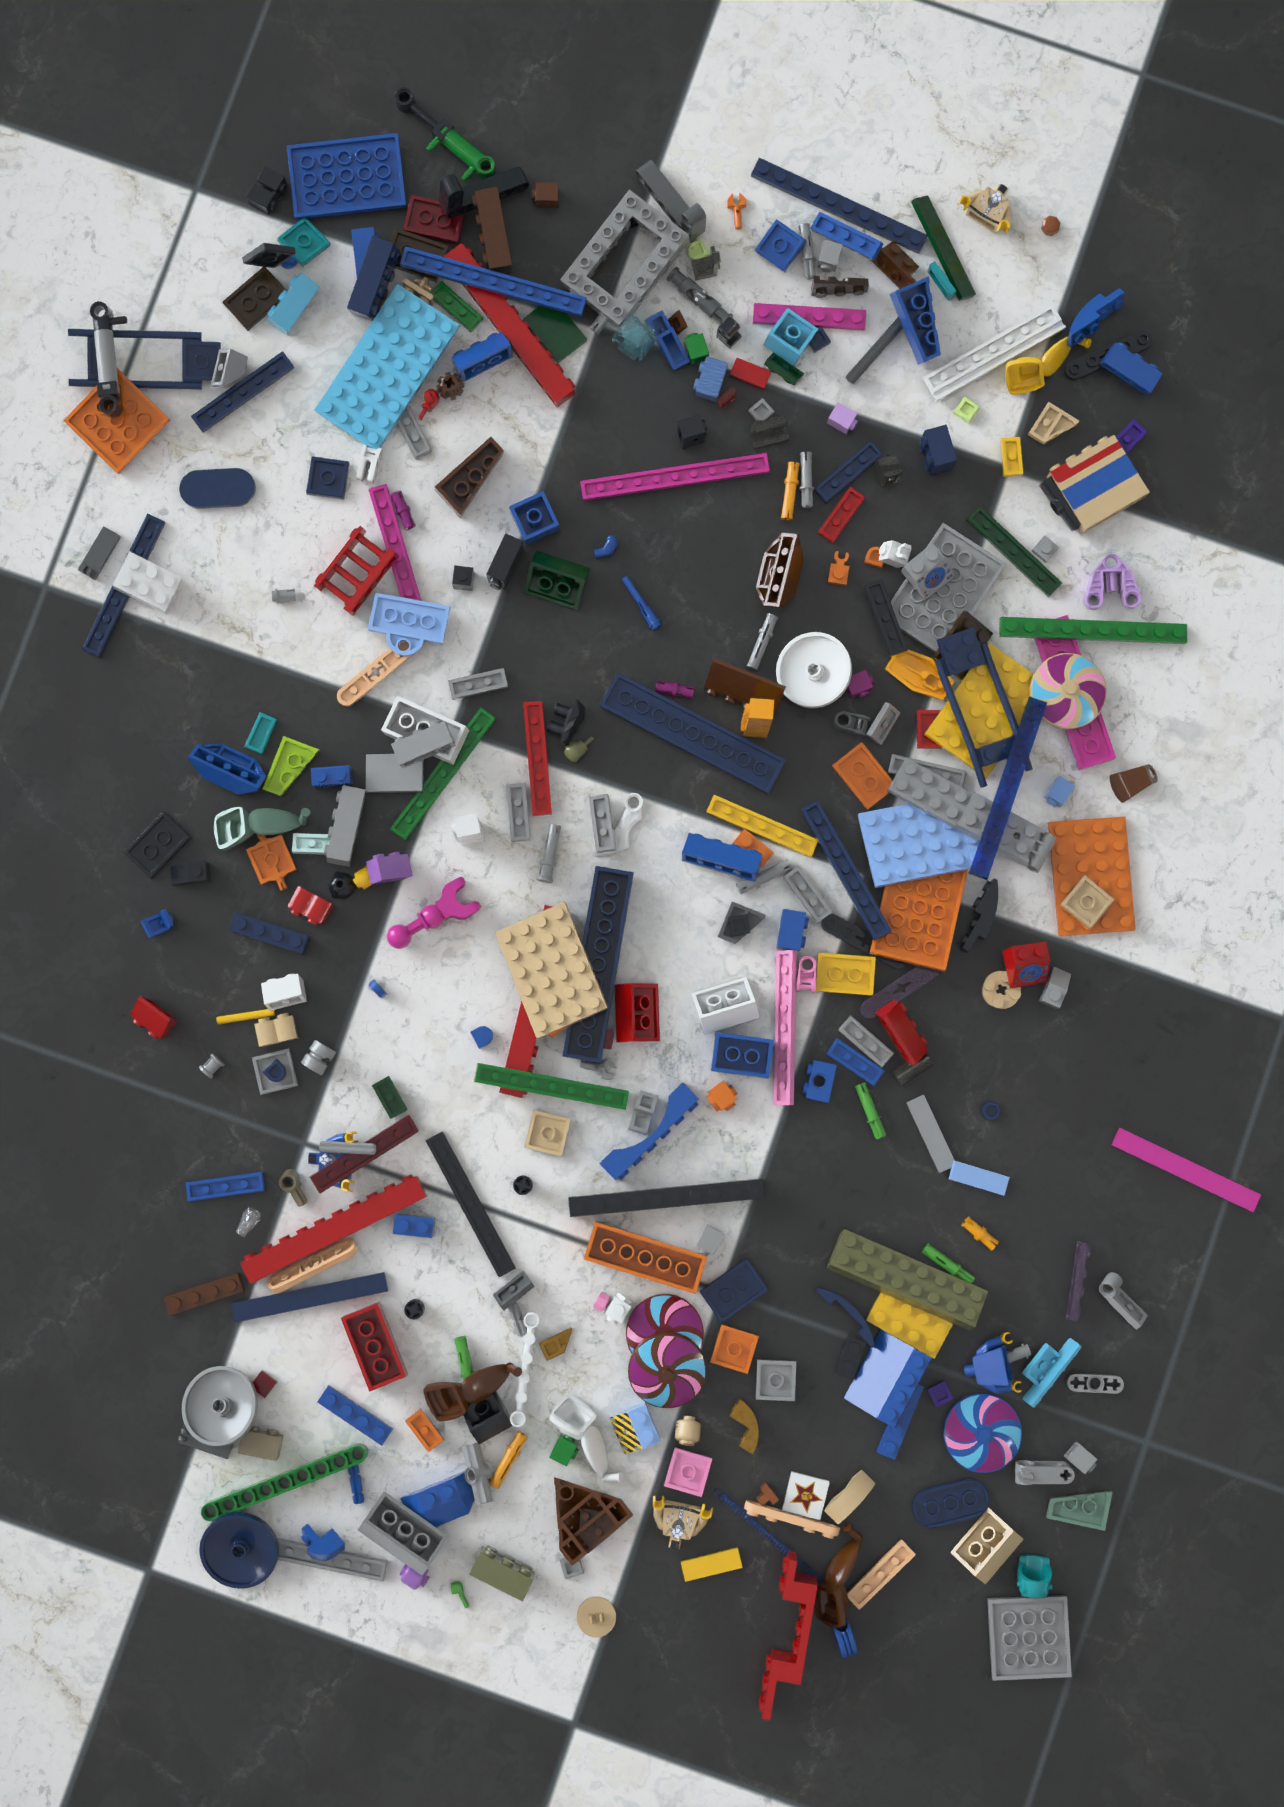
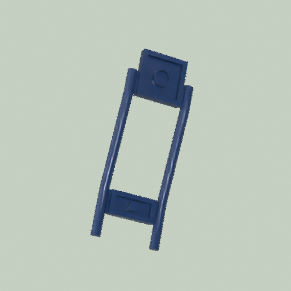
(197, 358)
(960, 654)

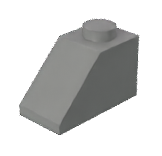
(228, 367)
(1055, 988)

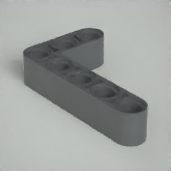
(689, 219)

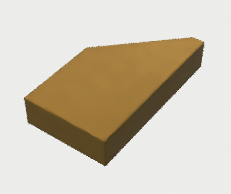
(556, 1344)

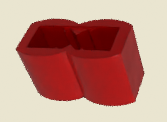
(310, 905)

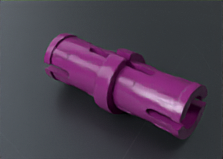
(403, 510)
(674, 689)

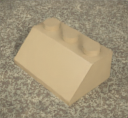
(986, 1546)

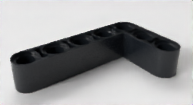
(458, 200)

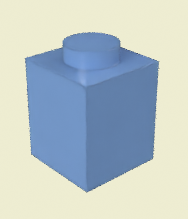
(1059, 792)

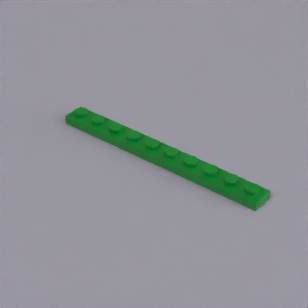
(1092, 630)

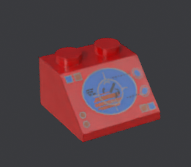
(1027, 964)

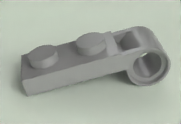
(1121, 1301)

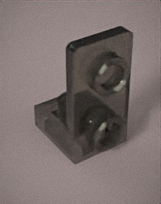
(707, 266)

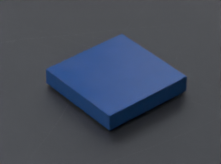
(780, 245)

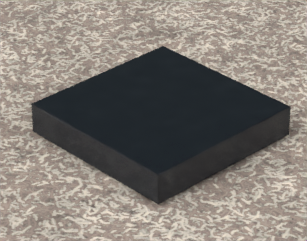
(268, 255)

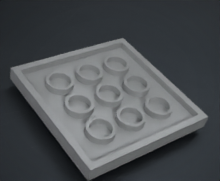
(1029, 1638)

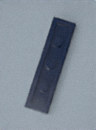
(848, 472)

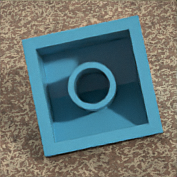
(790, 336)

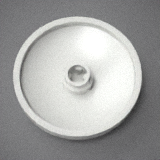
(814, 669)

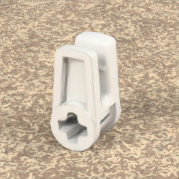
(372, 456)

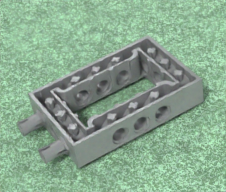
(578, 275)

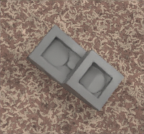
(643, 1112)

